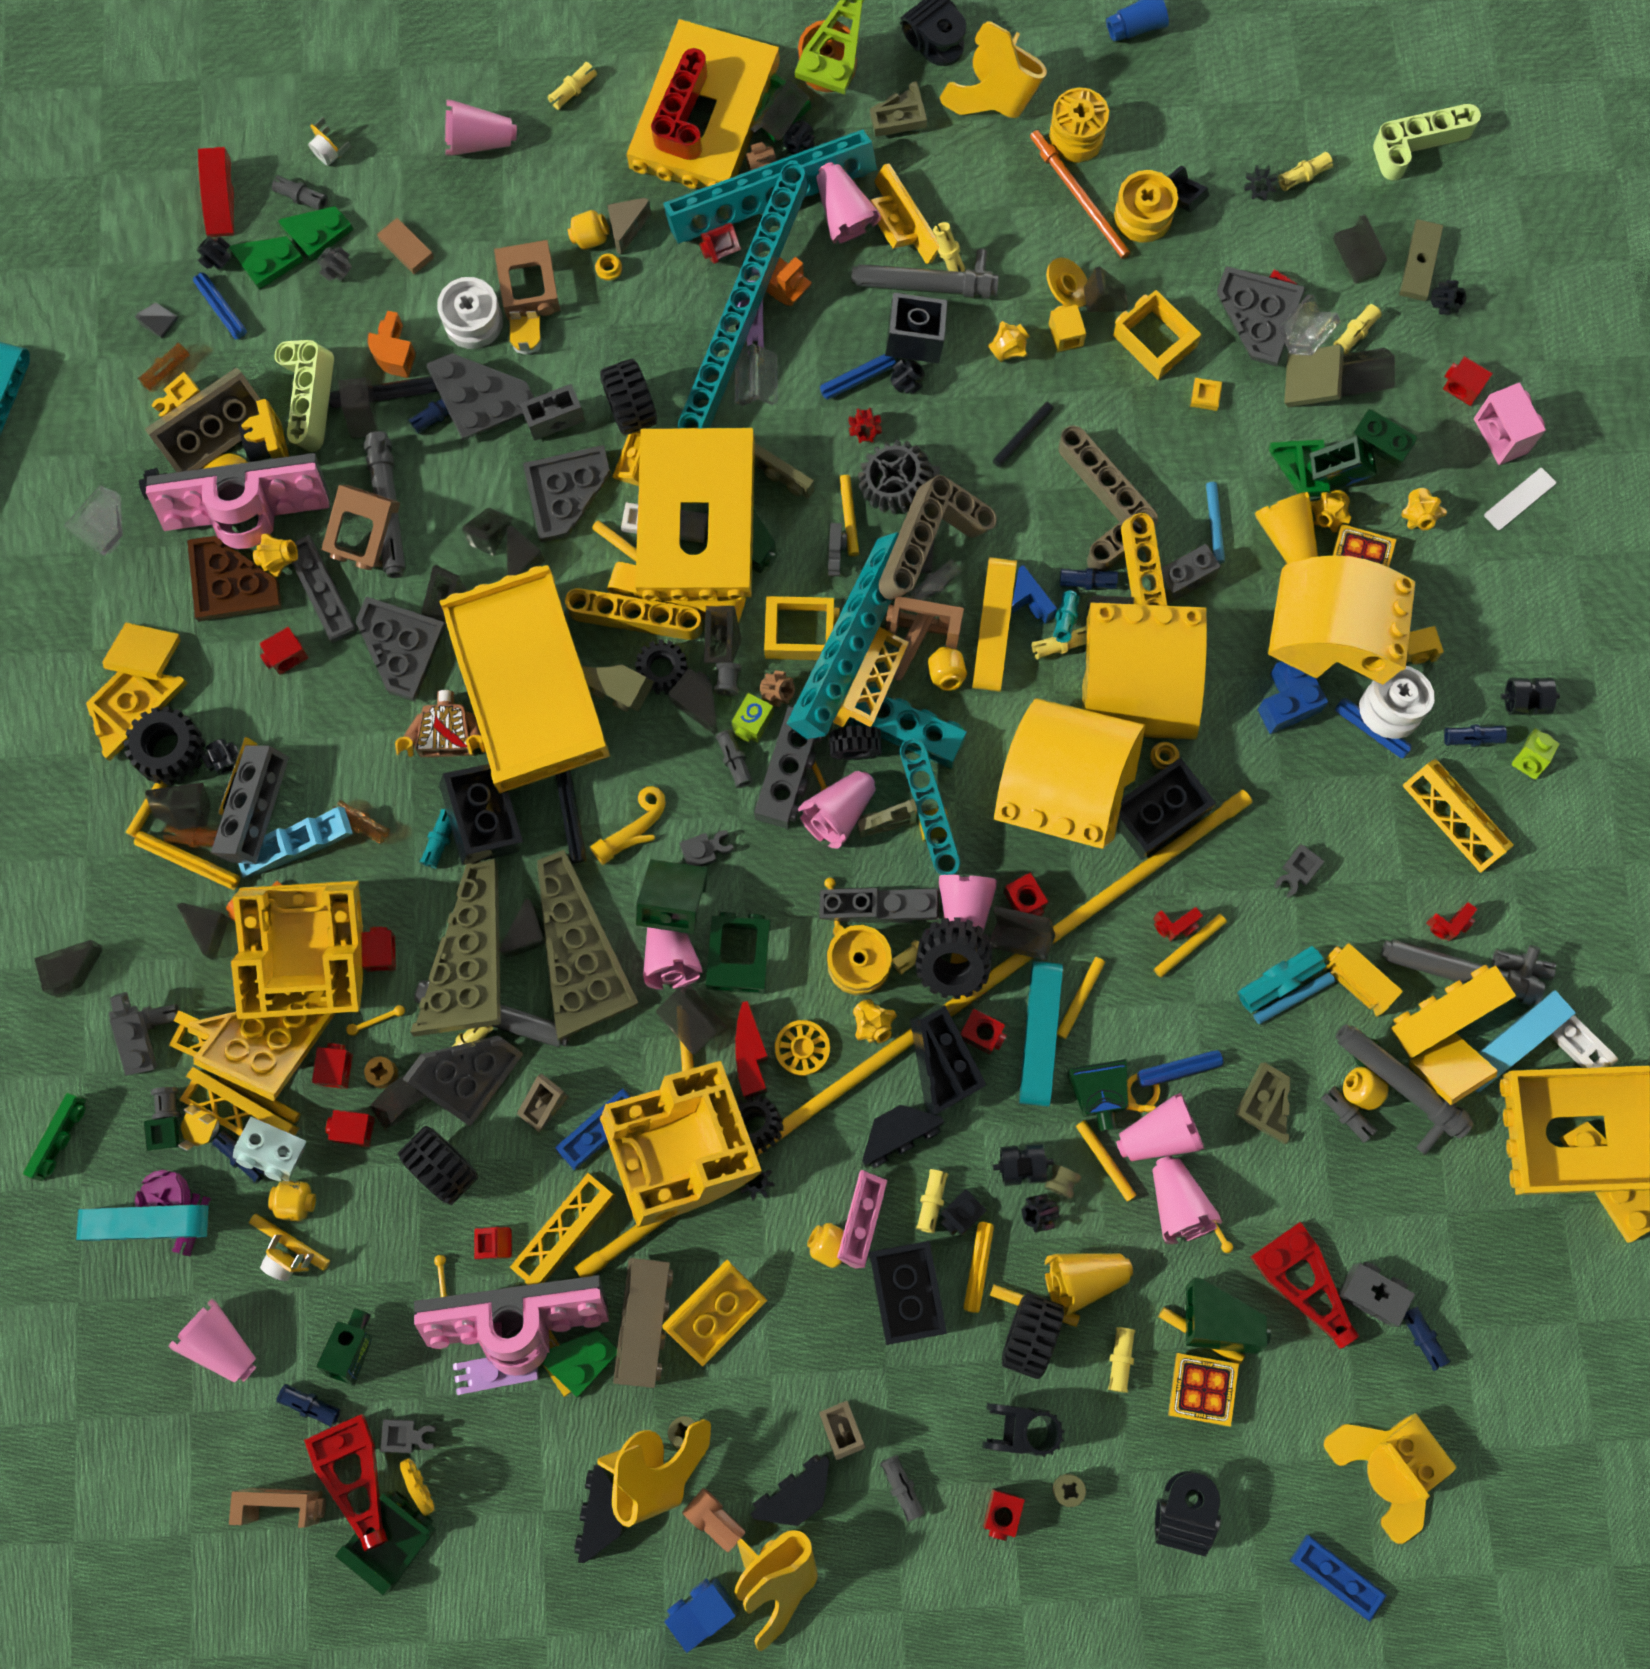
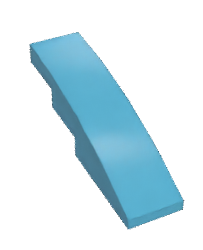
(299, 841)
(1526, 1033)

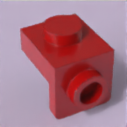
(719, 243)
(1460, 922)
(1186, 924)

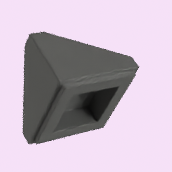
(156, 319)

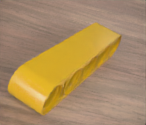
(1137, 569)
(623, 583)
(624, 605)
(994, 624)

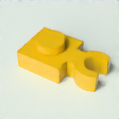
(177, 393)

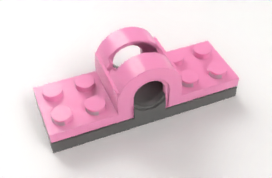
(238, 493)
(497, 1313)

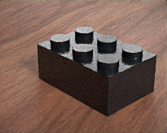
(1163, 808)
(479, 815)
(907, 1293)

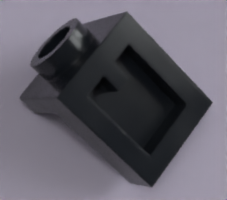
(961, 1213)

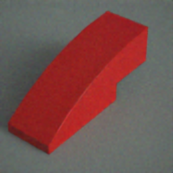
(216, 191)
(749, 1053)

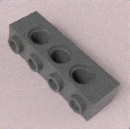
(250, 804)
(783, 811)

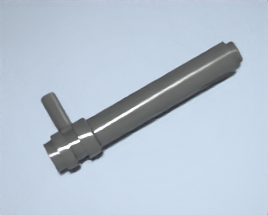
(967, 283)
(380, 464)
(1526, 987)
(516, 1022)
(1445, 1116)

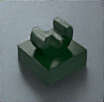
(161, 1133)

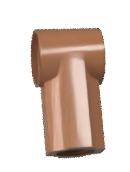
(707, 1515)

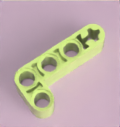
(1455, 123)
(310, 390)

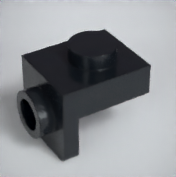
(1189, 192)

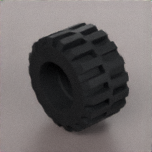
(628, 396)
(155, 727)
(949, 977)
(438, 1165)
(1032, 1336)

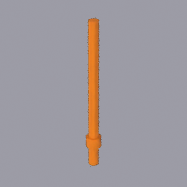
(1050, 155)

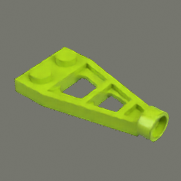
(825, 70)

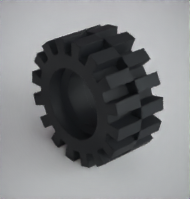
(658, 651)
(855, 742)
(772, 1124)

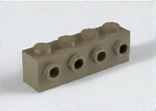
(642, 1323)

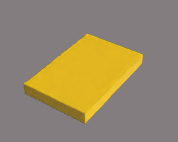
(714, 1313)

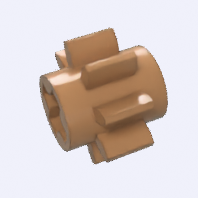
(760, 156)
(777, 688)

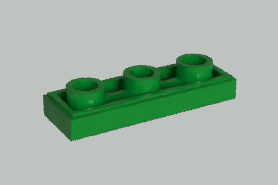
(55, 1137)

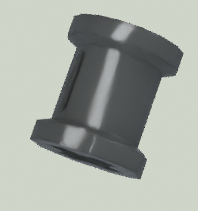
(727, 679)
(165, 1102)

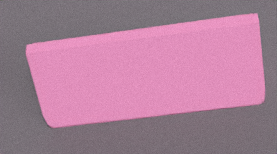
(862, 1219)

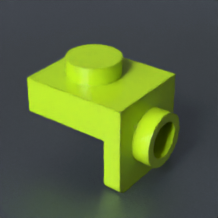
(1535, 754)

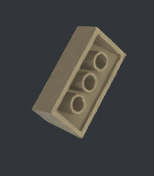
(205, 423)

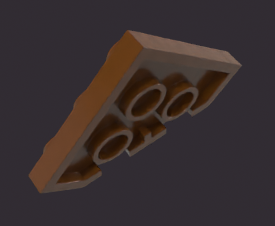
(228, 582)

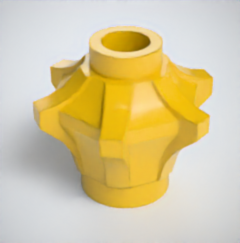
(1009, 342)
(1423, 509)
(1331, 510)
(275, 554)
(873, 1021)

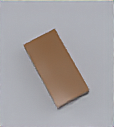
(405, 246)

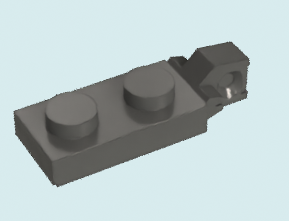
(131, 1036)

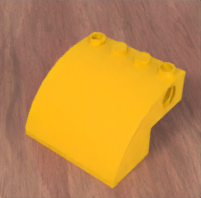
(1342, 614)
(1147, 666)
(1068, 772)
(298, 949)
(680, 1144)

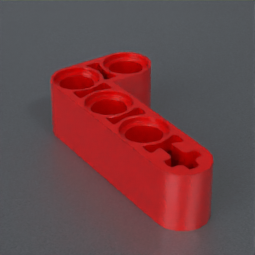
(676, 98)

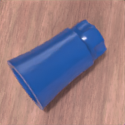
(1137, 19)

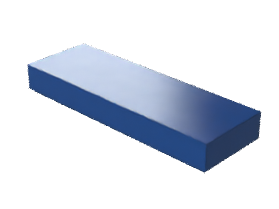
(587, 1137)
(1338, 1578)

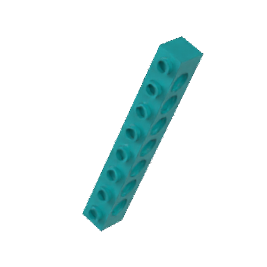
(757, 182)
(844, 648)

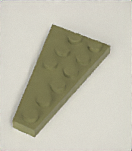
(581, 962)
(467, 963)

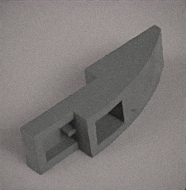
(879, 906)

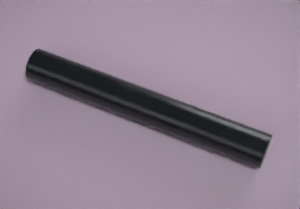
(1023, 434)

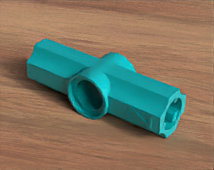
(1281, 979)

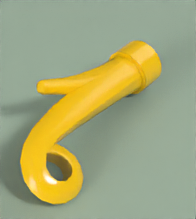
(632, 834)

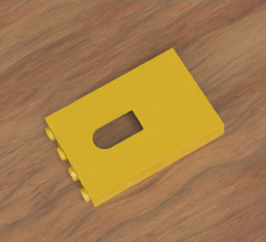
(736, 78)
(695, 468)
(1547, 1094)

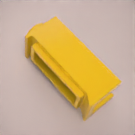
(1362, 978)

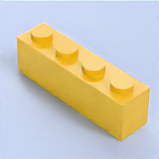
(1453, 1011)

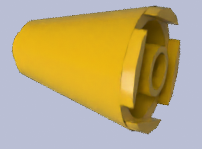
(1290, 527)
(1085, 1278)

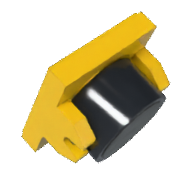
(263, 434)

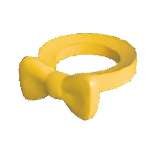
(1132, 1105)

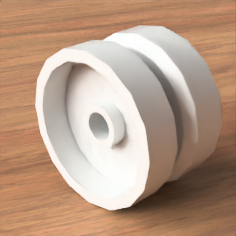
(470, 312)
(1398, 705)

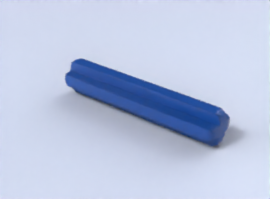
(219, 305)
(856, 376)
(1352, 713)
(1180, 1068)

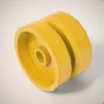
(1145, 206)
(856, 977)

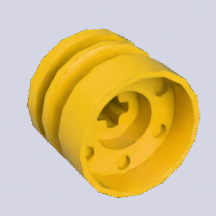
(1079, 124)

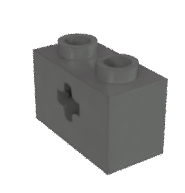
(552, 412)
(1189, 573)
(1357, 1292)

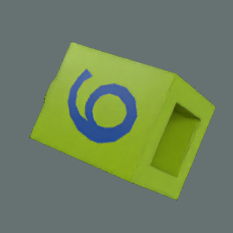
(752, 718)

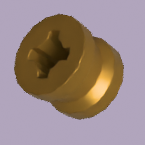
(387, 1073)

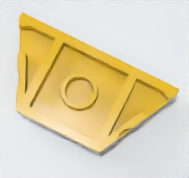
(123, 701)

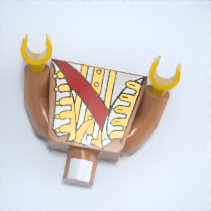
(442, 730)

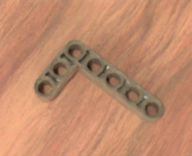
(1109, 495)
(932, 502)

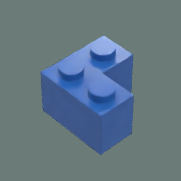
(1298, 698)
(700, 1615)

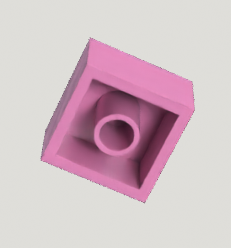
(1509, 423)

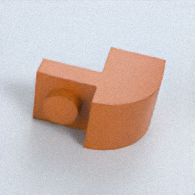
(788, 281)
(389, 351)

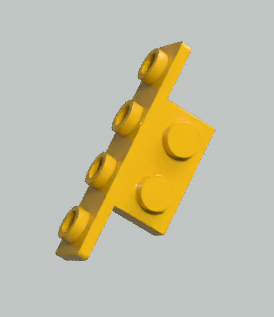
(901, 218)

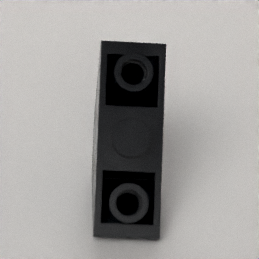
(897, 1131)
(798, 1495)
(600, 1522)

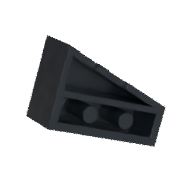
(943, 1060)

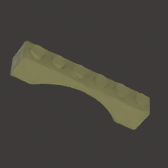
(619, 683)

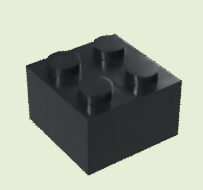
(916, 328)

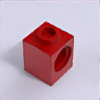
(1466, 380)
(282, 651)
(1026, 885)
(378, 950)
(977, 1020)
(332, 1066)
(350, 1128)
(1001, 1499)

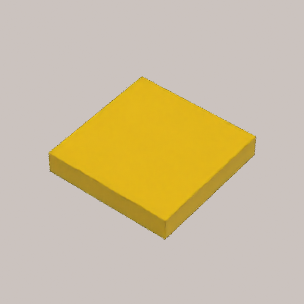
(141, 651)
(1453, 1068)

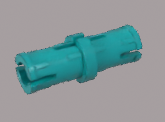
(1066, 616)
(437, 841)

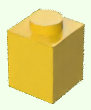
(1067, 328)

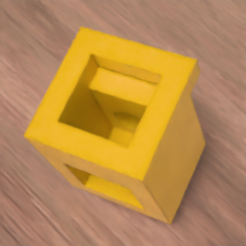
(1424, 645)

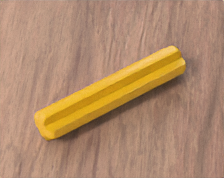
(978, 1267)

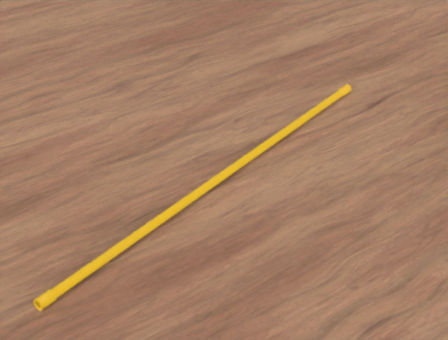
(1227, 810)

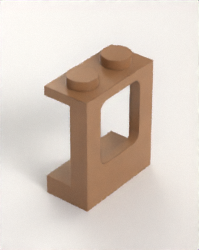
(521, 257)
(366, 505)
(947, 624)
(246, 1504)

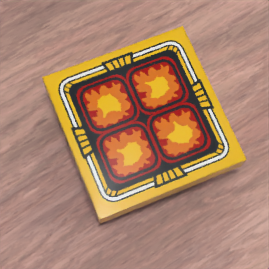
(1364, 545)
(1203, 1389)

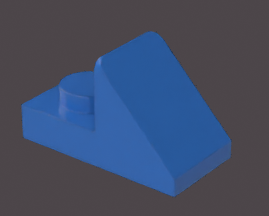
(1029, 591)

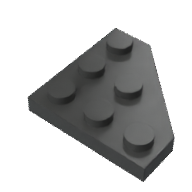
(1257, 311)
(476, 394)
(564, 489)
(399, 644)
(464, 1075)

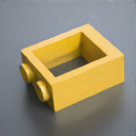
(1168, 314)
(795, 651)

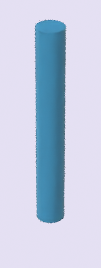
(1215, 522)
(1294, 998)

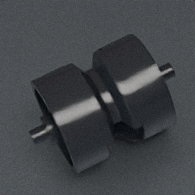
(1534, 696)
(1023, 1164)

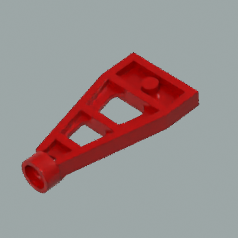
(1286, 1251)
(337, 1443)

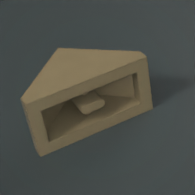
(627, 220)
(542, 1102)
(842, 1430)

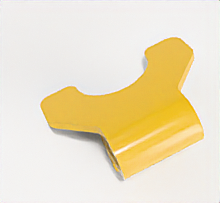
(1006, 76)
(1400, 1468)
(641, 1479)
(780, 1574)

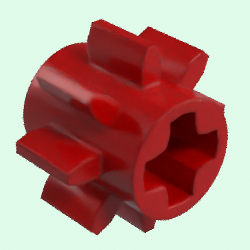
(872, 425)

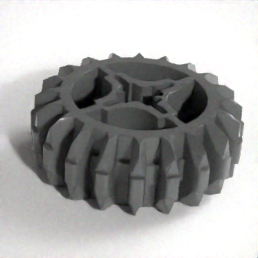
(898, 463)

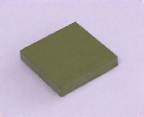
(1314, 377)

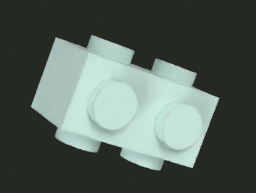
(268, 1150)

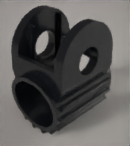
(933, 25)
(1016, 1427)
(1187, 1527)

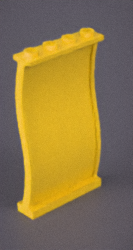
(524, 678)

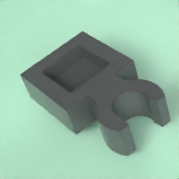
(837, 542)
(701, 850)
(1300, 867)
(402, 1435)

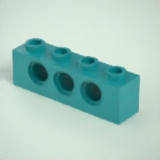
(942, 751)

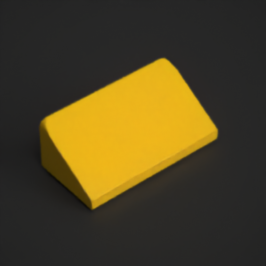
(629, 461)

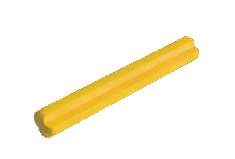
(187, 860)

